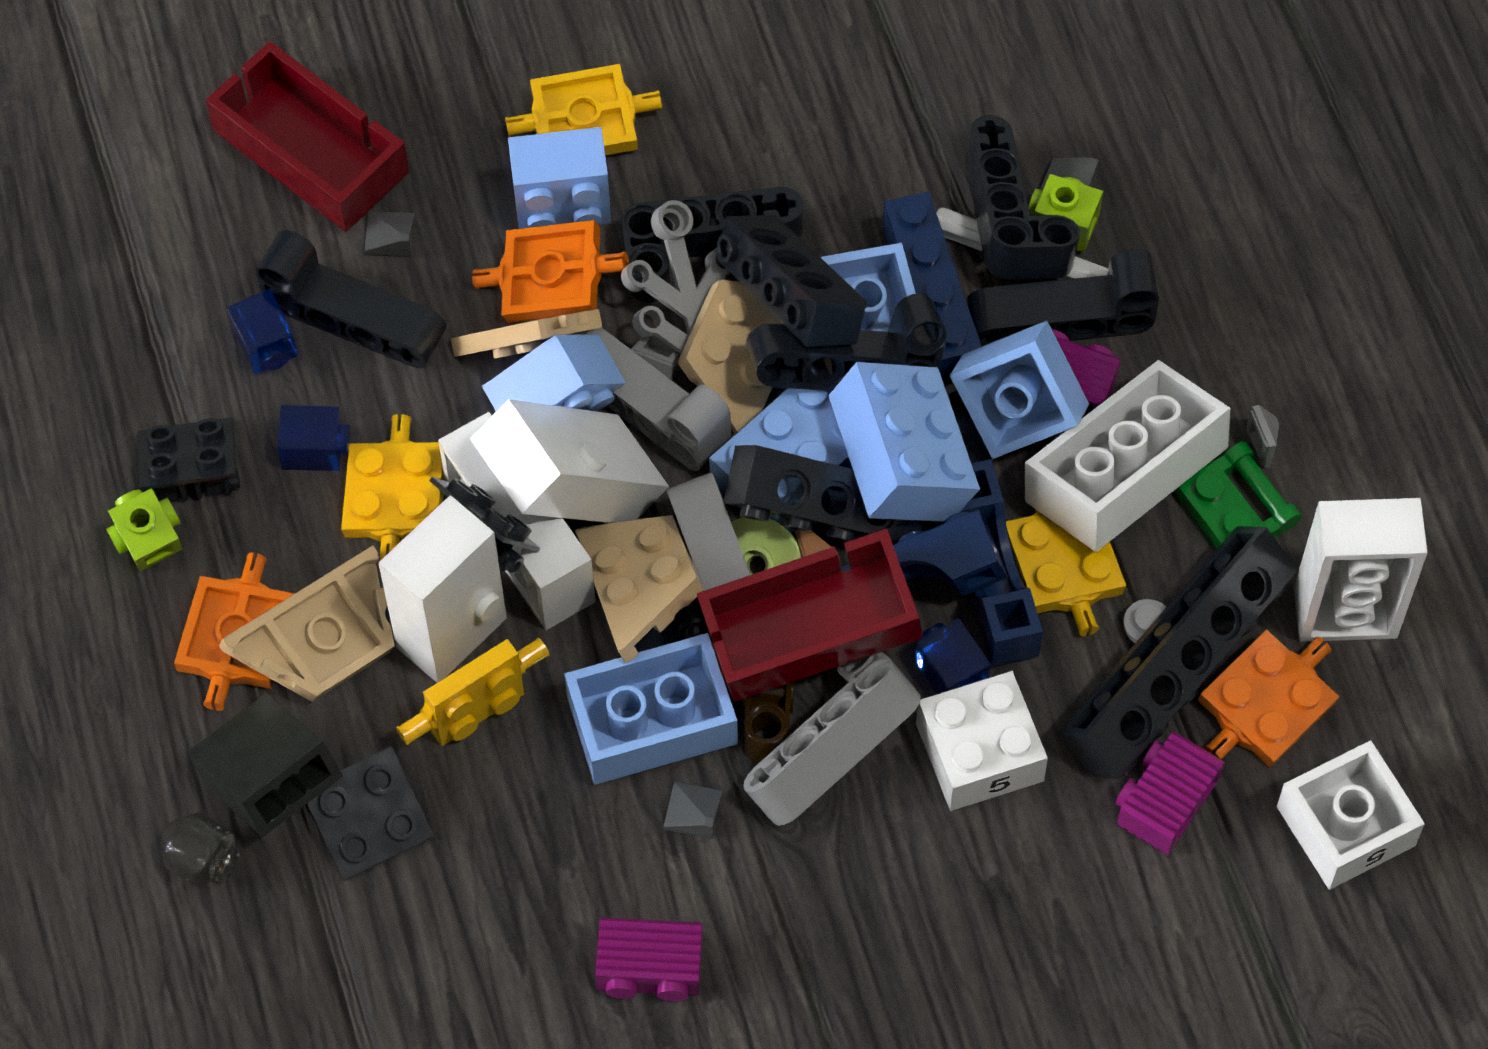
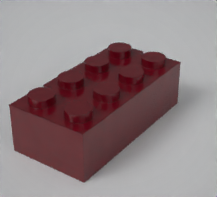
(308, 136)
(810, 615)

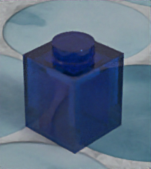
(262, 331)
(312, 438)
(950, 657)

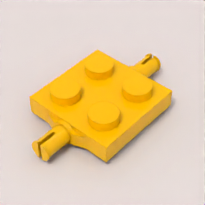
(586, 101)
(390, 486)
(1063, 569)
(473, 693)

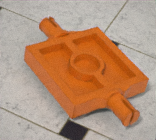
(550, 270)
(216, 612)
(1268, 698)

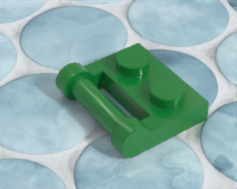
(1220, 505)

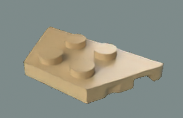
(527, 335)
(718, 351)
(640, 576)
(320, 631)

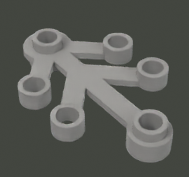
(686, 298)

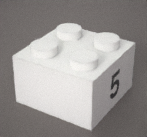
(981, 740)
(1350, 814)

